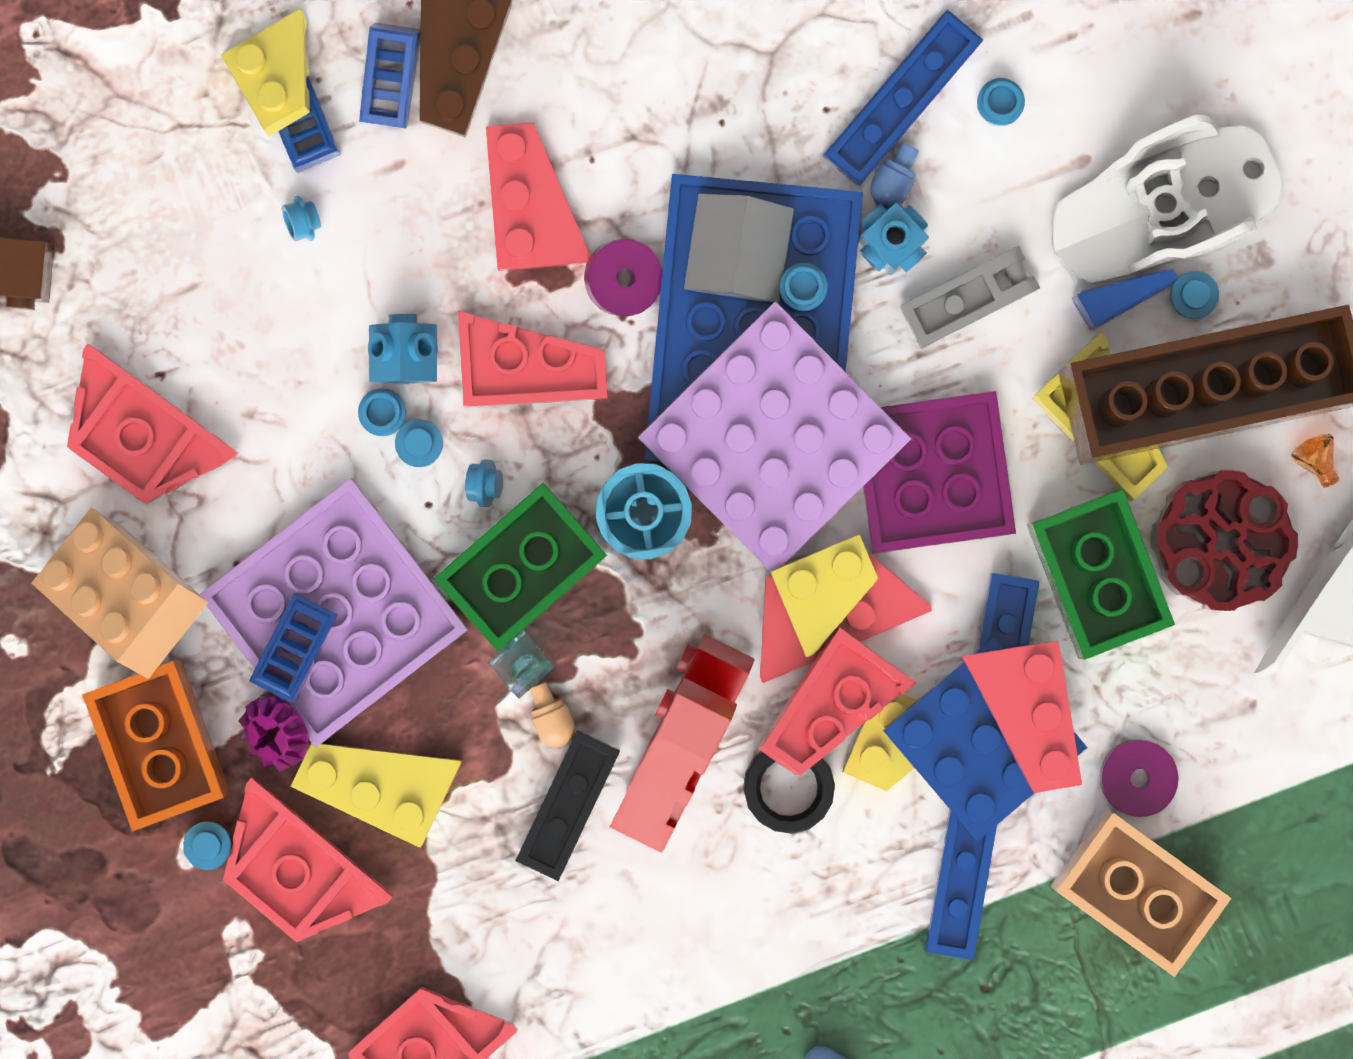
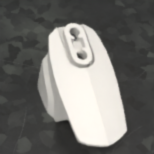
(1150, 202)
(1321, 610)

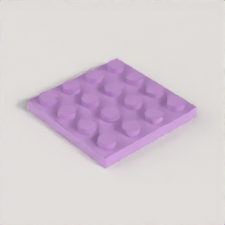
(774, 437)
(357, 568)

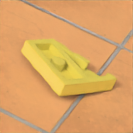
(273, 72)
(874, 755)

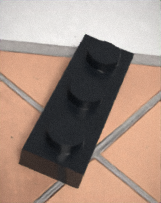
(567, 805)

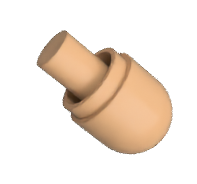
(551, 717)

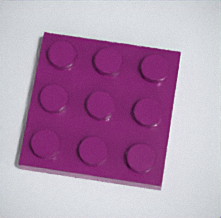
(945, 480)

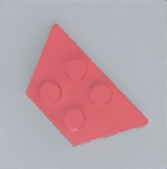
(138, 433)
(881, 608)
(295, 870)
(434, 1028)

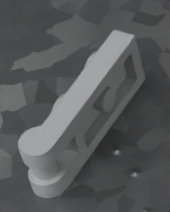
(967, 298)

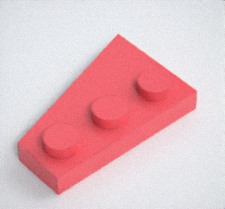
(528, 203)
(525, 367)
(831, 701)
(1032, 708)

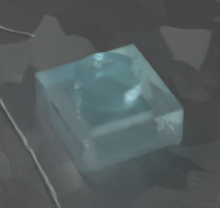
(521, 664)

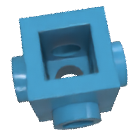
(880, 251)
(402, 351)

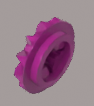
(291, 740)

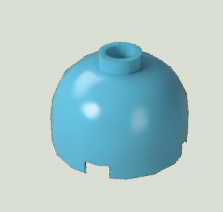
(643, 511)

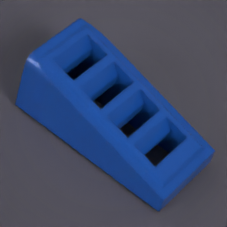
(393, 33)
(318, 153)
(1111, 300)
(278, 686)

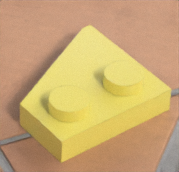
(824, 589)

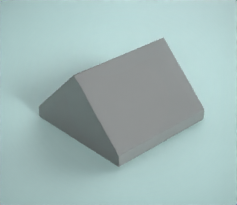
(738, 247)

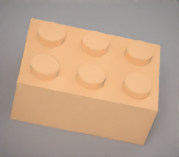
(119, 593)
(1140, 892)

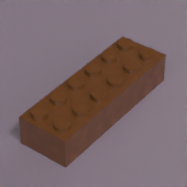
(1210, 384)

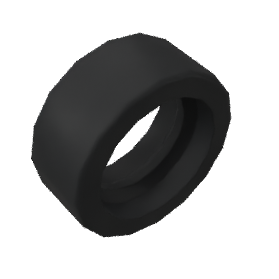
(785, 823)

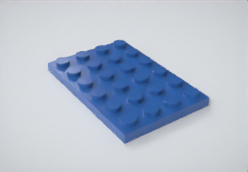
(701, 326)

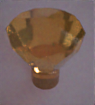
(1317, 457)

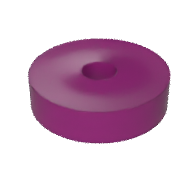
(602, 272)
(1160, 783)

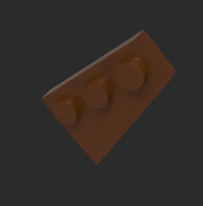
(456, 57)

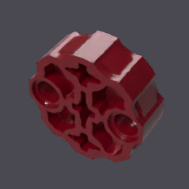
(1235, 497)

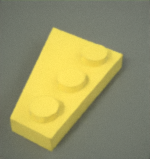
(1129, 472)
(379, 787)

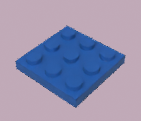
(962, 750)

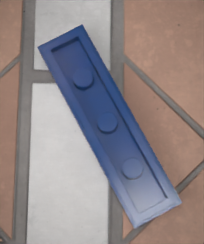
(903, 98)

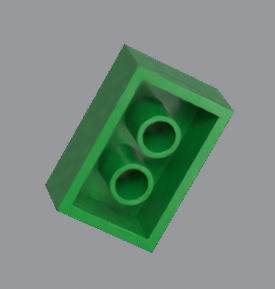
(520, 567)
(1100, 574)

